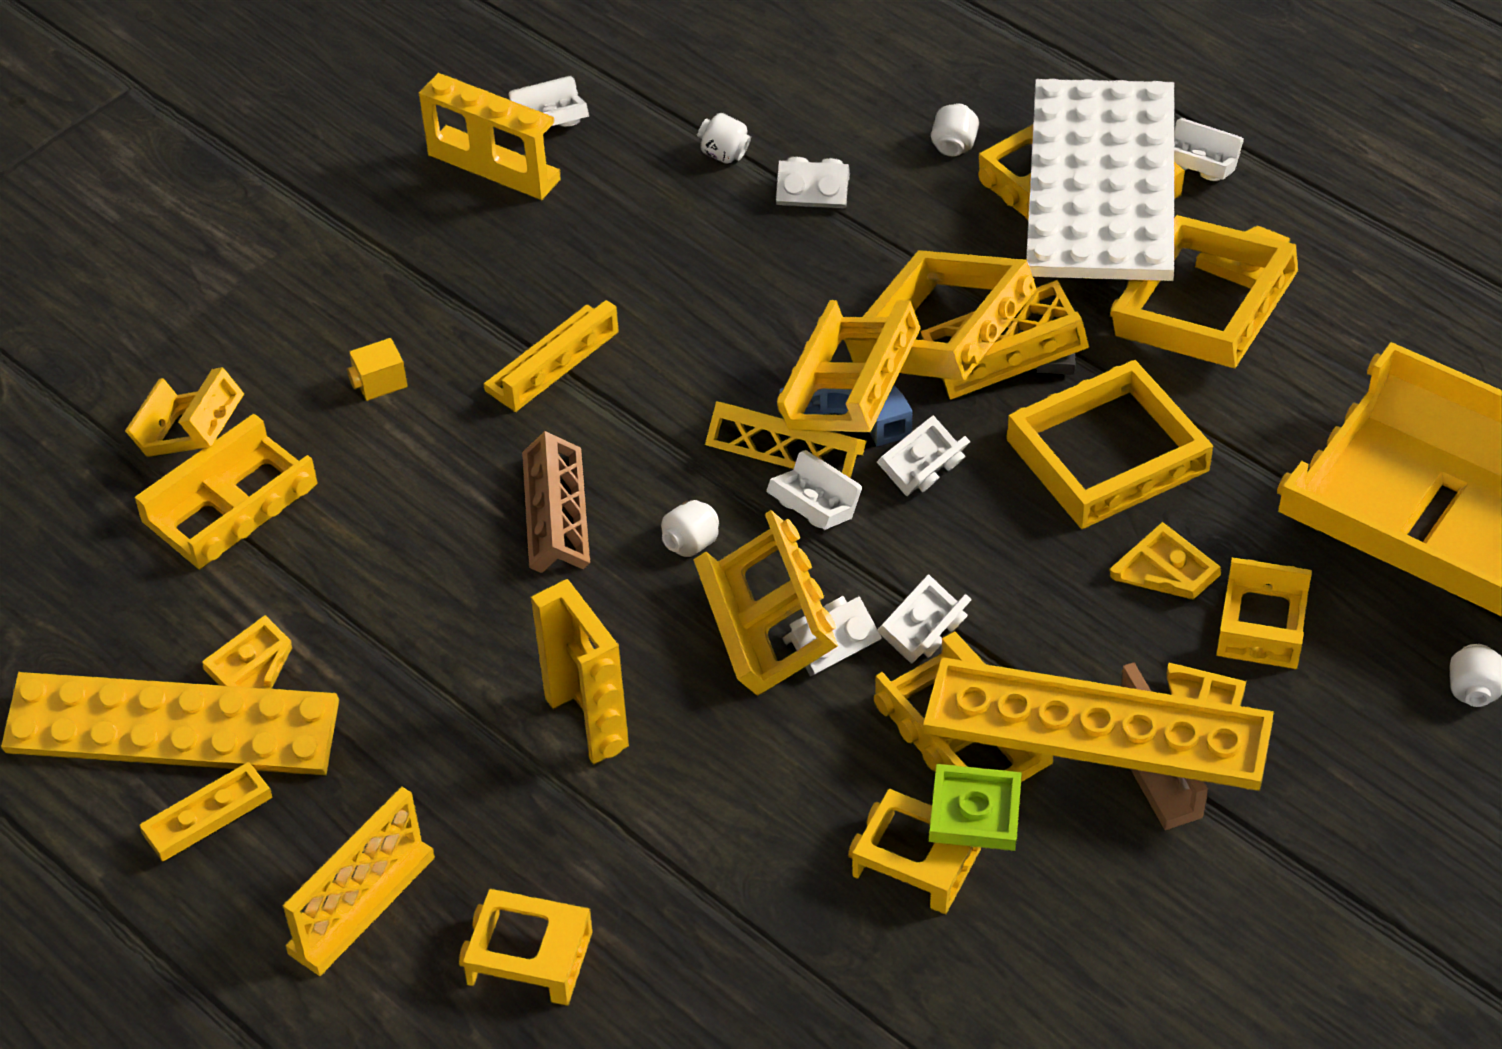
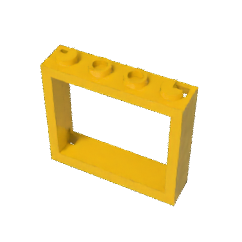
(1011, 289)
(1199, 341)
(1127, 488)

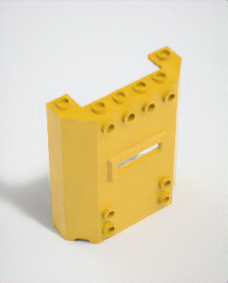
(1391, 457)

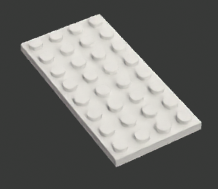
(1102, 180)

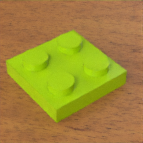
(975, 807)

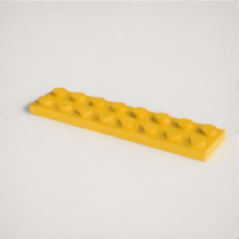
(171, 723)
(1100, 723)

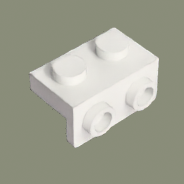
(555, 99)
(1205, 149)
(812, 183)
(921, 455)
(816, 491)
(921, 619)
(852, 632)

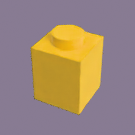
(377, 369)

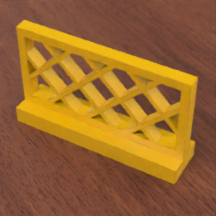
(1023, 351)
(356, 902)

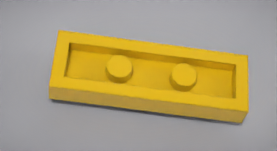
(205, 811)

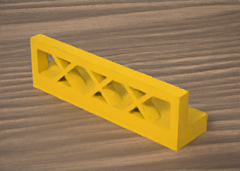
(553, 355)
(777, 425)

